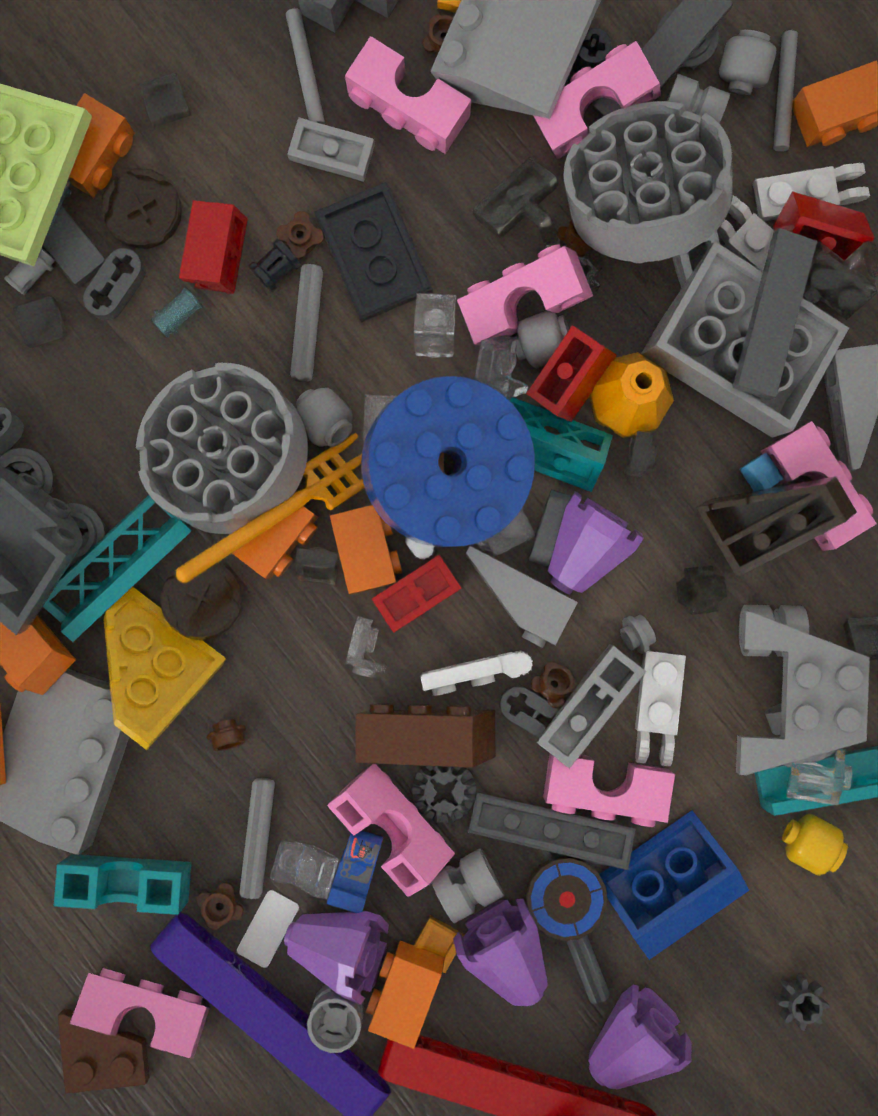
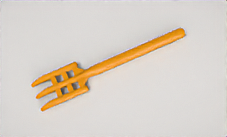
(314, 489)

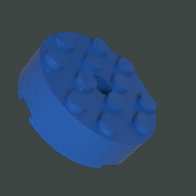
(490, 456)

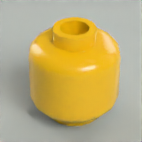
(814, 844)

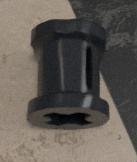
(600, 49)
(272, 277)

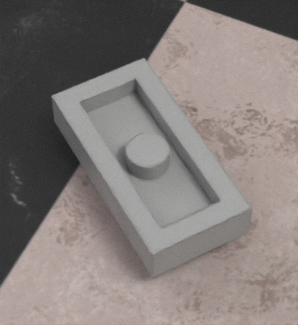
(331, 149)

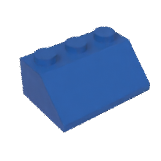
(673, 884)

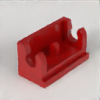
(213, 246)
(416, 593)

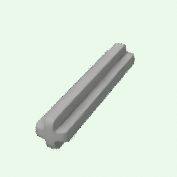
(306, 323)
(257, 838)

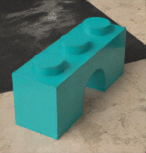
(98, 880)

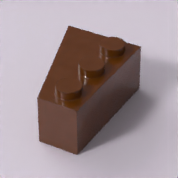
(425, 735)

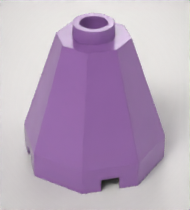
(589, 545)
(340, 949)
(505, 952)
(638, 1042)

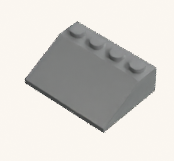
(514, 51)
(706, 332)
(61, 761)

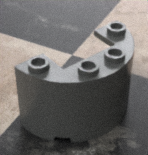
(35, 547)

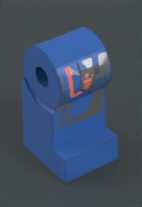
(355, 872)

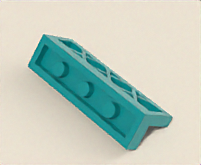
(564, 454)
(123, 577)
(773, 783)

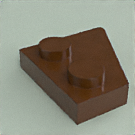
(100, 1060)

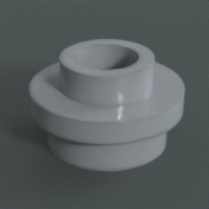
(637, 633)

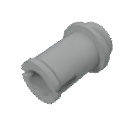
(25, 275)

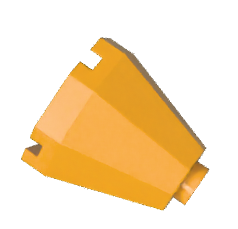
(631, 395)

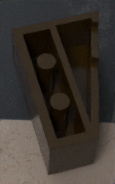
(774, 520)

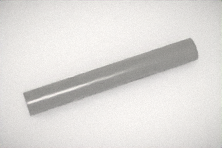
(304, 66)
(785, 90)

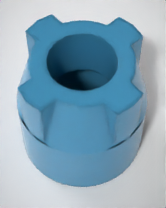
(761, 473)

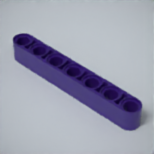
(267, 1016)

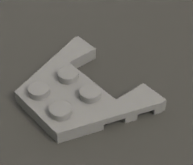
(820, 696)

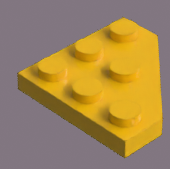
(151, 667)

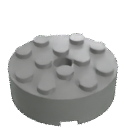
(649, 181)
(185, 439)

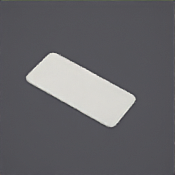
(267, 928)

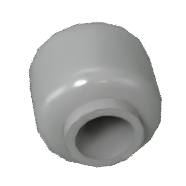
(747, 61)
(540, 337)
(324, 416)

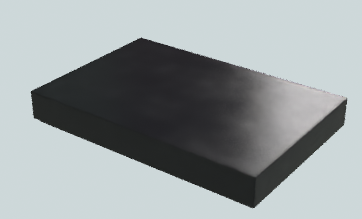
(373, 251)

